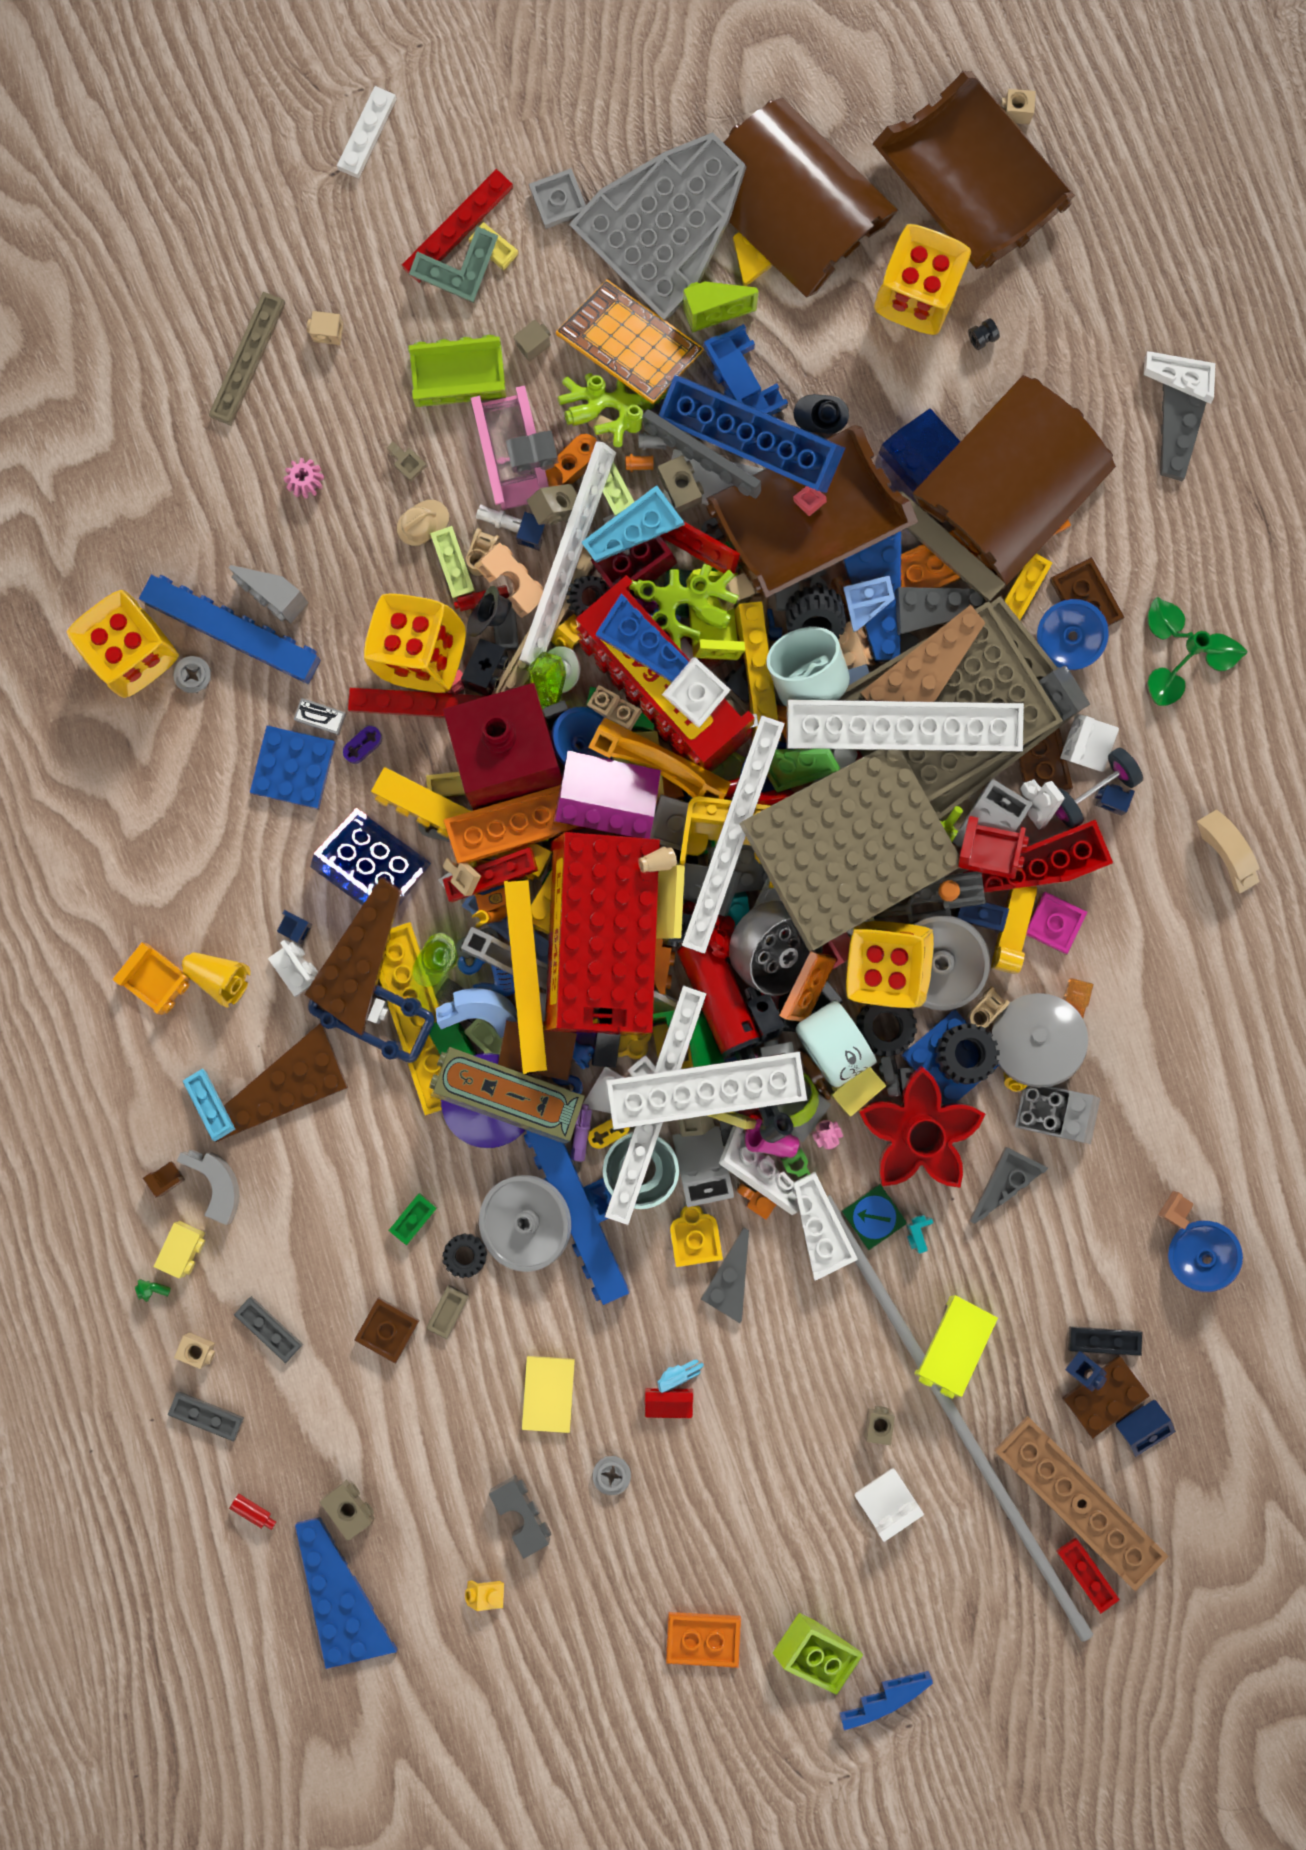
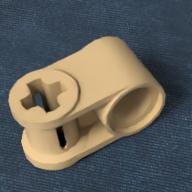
(479, 547)
(989, 1006)

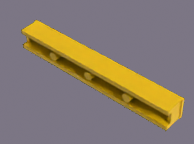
(525, 976)

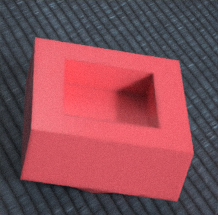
(809, 500)
(457, 685)

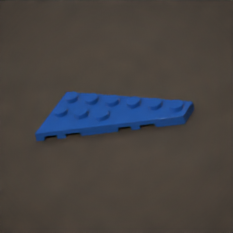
(873, 563)
(341, 1609)

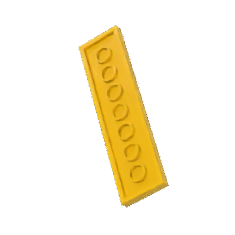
(398, 978)

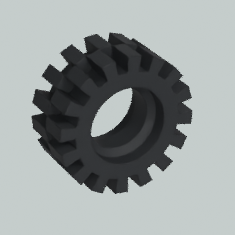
(577, 589)
(454, 1266)

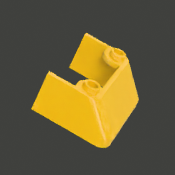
(705, 823)

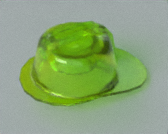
(435, 960)

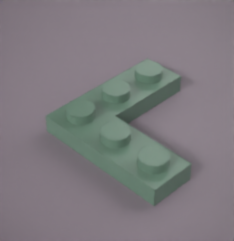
(457, 282)

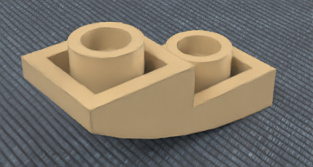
(614, 708)

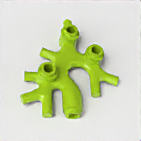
(627, 404)
(675, 594)

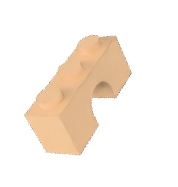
(525, 592)

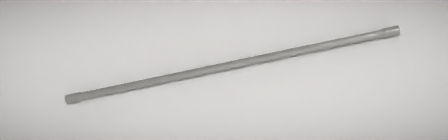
(1075, 1618)

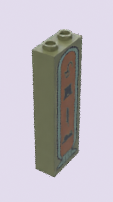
(506, 1095)

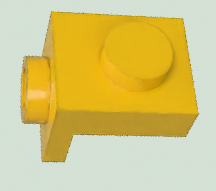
(567, 634)
(484, 1595)

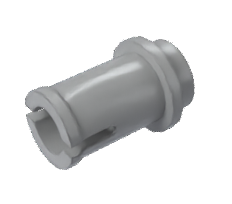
(649, 441)

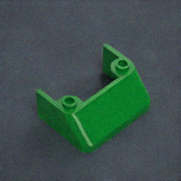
(702, 1043)

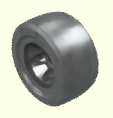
(783, 956)

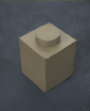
(532, 340)

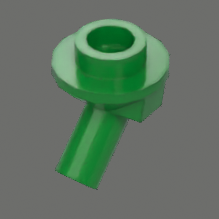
(146, 1288)

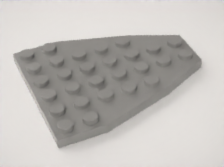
(665, 219)

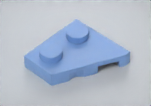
(867, 600)

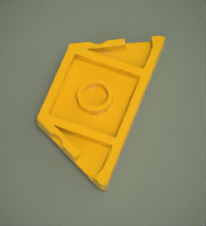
(749, 259)

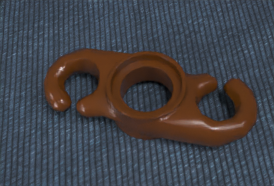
(814, 1074)

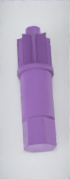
(581, 1134)

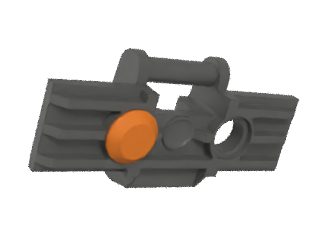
(952, 890)

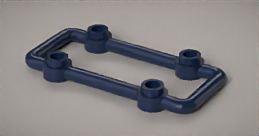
(390, 1049)

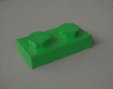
(412, 1219)

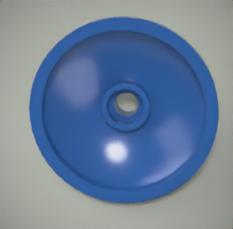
(1075, 617)
(575, 727)
(1200, 1241)

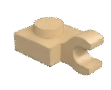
(464, 876)

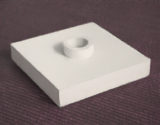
(696, 692)

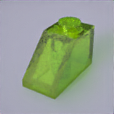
(549, 677)

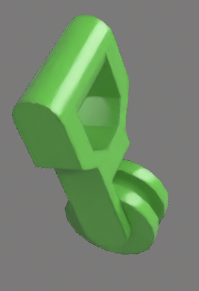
(800, 1155)

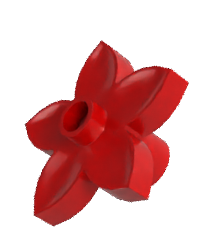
(921, 1132)

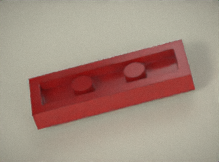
(1088, 1575)

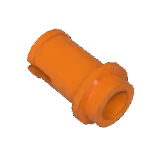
(638, 463)

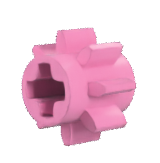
(827, 1134)

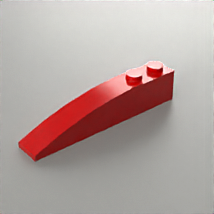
(1056, 859)

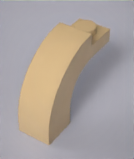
(1232, 848)

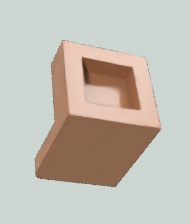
(1176, 1210)

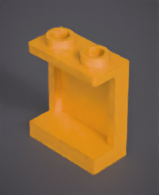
(152, 978)

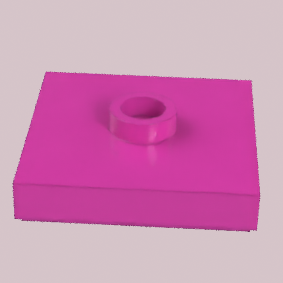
(1055, 923)

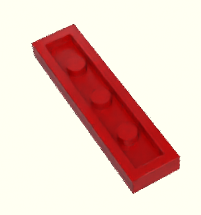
(703, 547)
(496, 872)

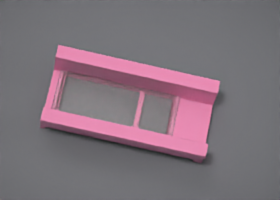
(496, 424)

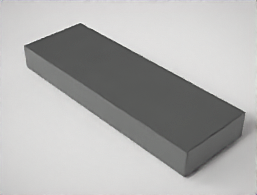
(268, 1329)
(205, 1416)

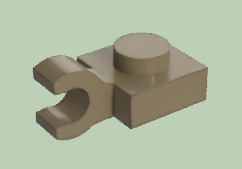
(407, 462)

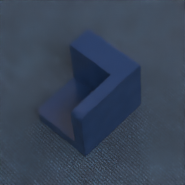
(530, 532)
(294, 927)

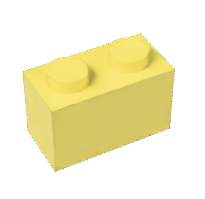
(857, 1091)
(179, 1250)

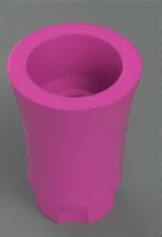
(783, 1148)

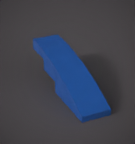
(895, 1695)

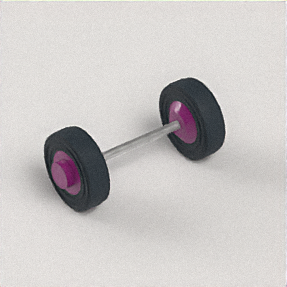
(1124, 768)

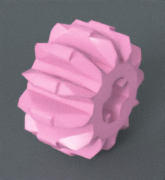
(310, 482)

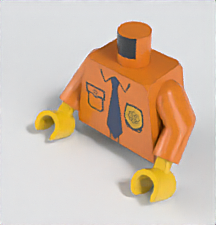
(490, 902)

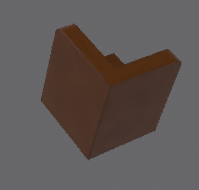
(164, 1179)

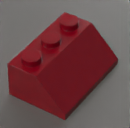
(640, 562)

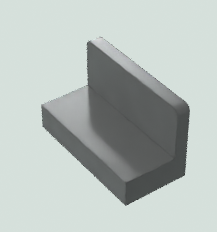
(1064, 692)

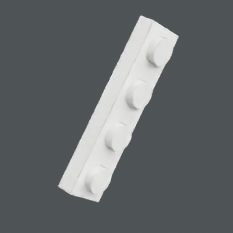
(366, 132)

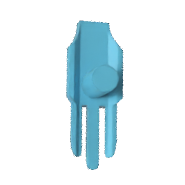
(677, 1375)

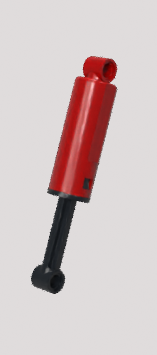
(730, 1023)

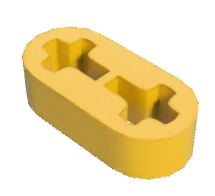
(612, 1137)

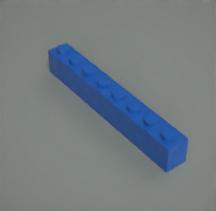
(229, 628)
(586, 1232)

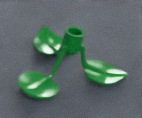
(1167, 620)

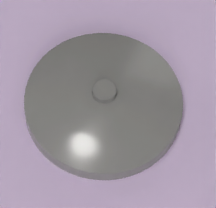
(958, 963)
(1040, 1040)
(525, 1223)

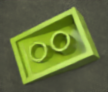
(715, 303)
(816, 1654)

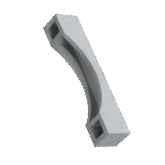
(497, 954)

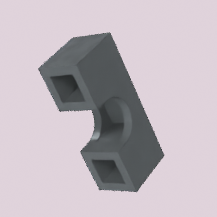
(512, 1497)

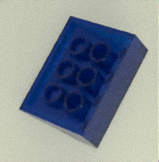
(918, 448)
(364, 853)

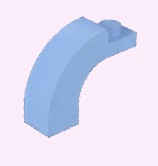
(477, 1004)

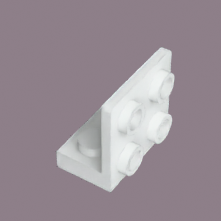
(1089, 742)
(293, 968)
(889, 1504)

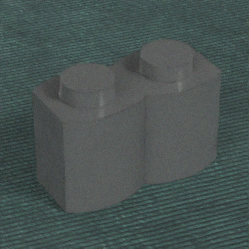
(532, 452)

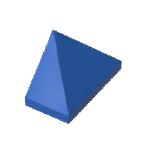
(598, 1198)

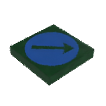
(874, 1216)

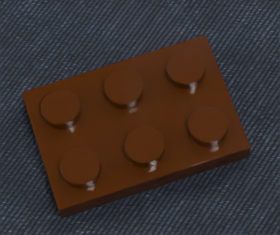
(1105, 1406)

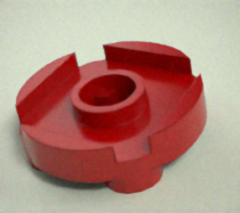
(721, 936)

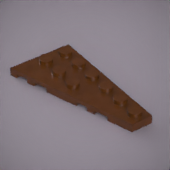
(354, 966)
(293, 1081)

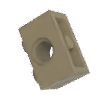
(677, 470)
(552, 504)
(347, 1523)

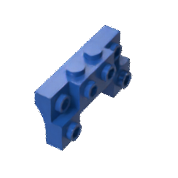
(734, 373)

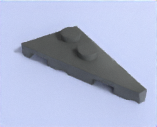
(1009, 1176)
(728, 1283)

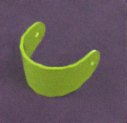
(810, 1109)

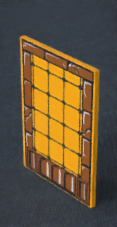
(629, 341)

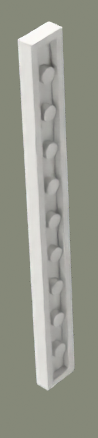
(568, 552)
(732, 835)
(645, 1136)

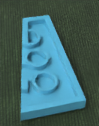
(636, 524)

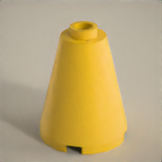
(217, 976)

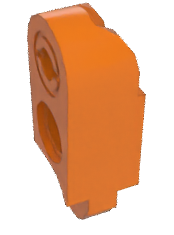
(571, 454)

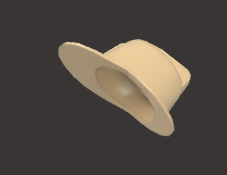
(421, 520)

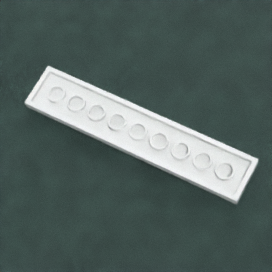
(904, 725)

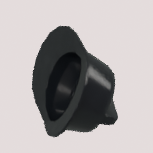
(821, 413)
(488, 612)

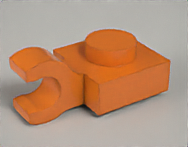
(757, 1202)

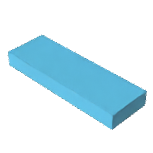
(208, 1105)

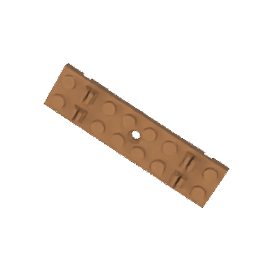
(1062, 1485)

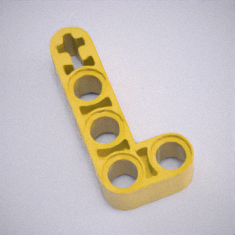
(1009, 944)

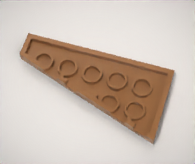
(930, 665)

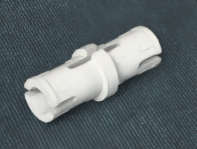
(498, 518)

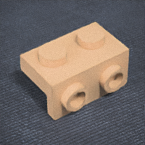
(856, 647)

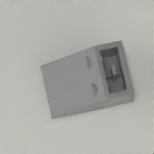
(281, 596)
(996, 809)
(1058, 1113)
(700, 1169)

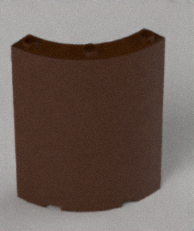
(975, 171)
(801, 196)
(1017, 476)
(785, 544)

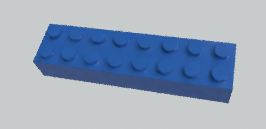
(751, 434)

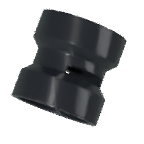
(983, 334)

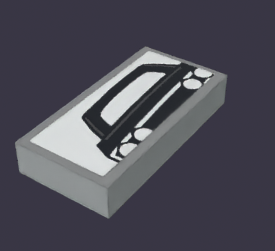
(320, 716)

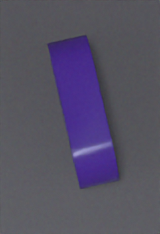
(366, 749)

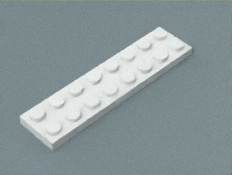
(706, 1090)

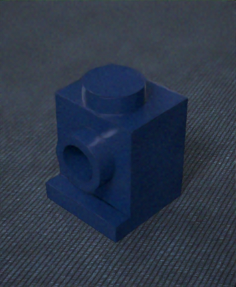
(1114, 799)
(1081, 1366)

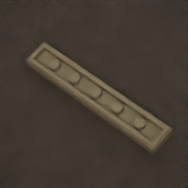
(247, 358)
(954, 554)

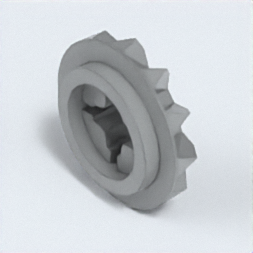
(181, 674)
(618, 1484)

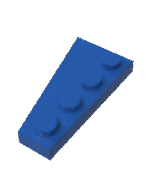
(638, 639)

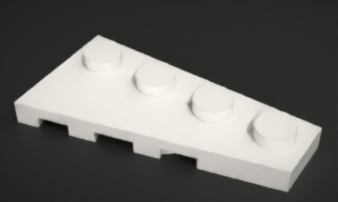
(758, 1172)
(823, 1233)

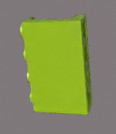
(457, 370)

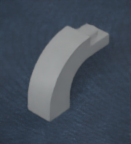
(223, 1182)

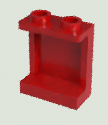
(992, 850)

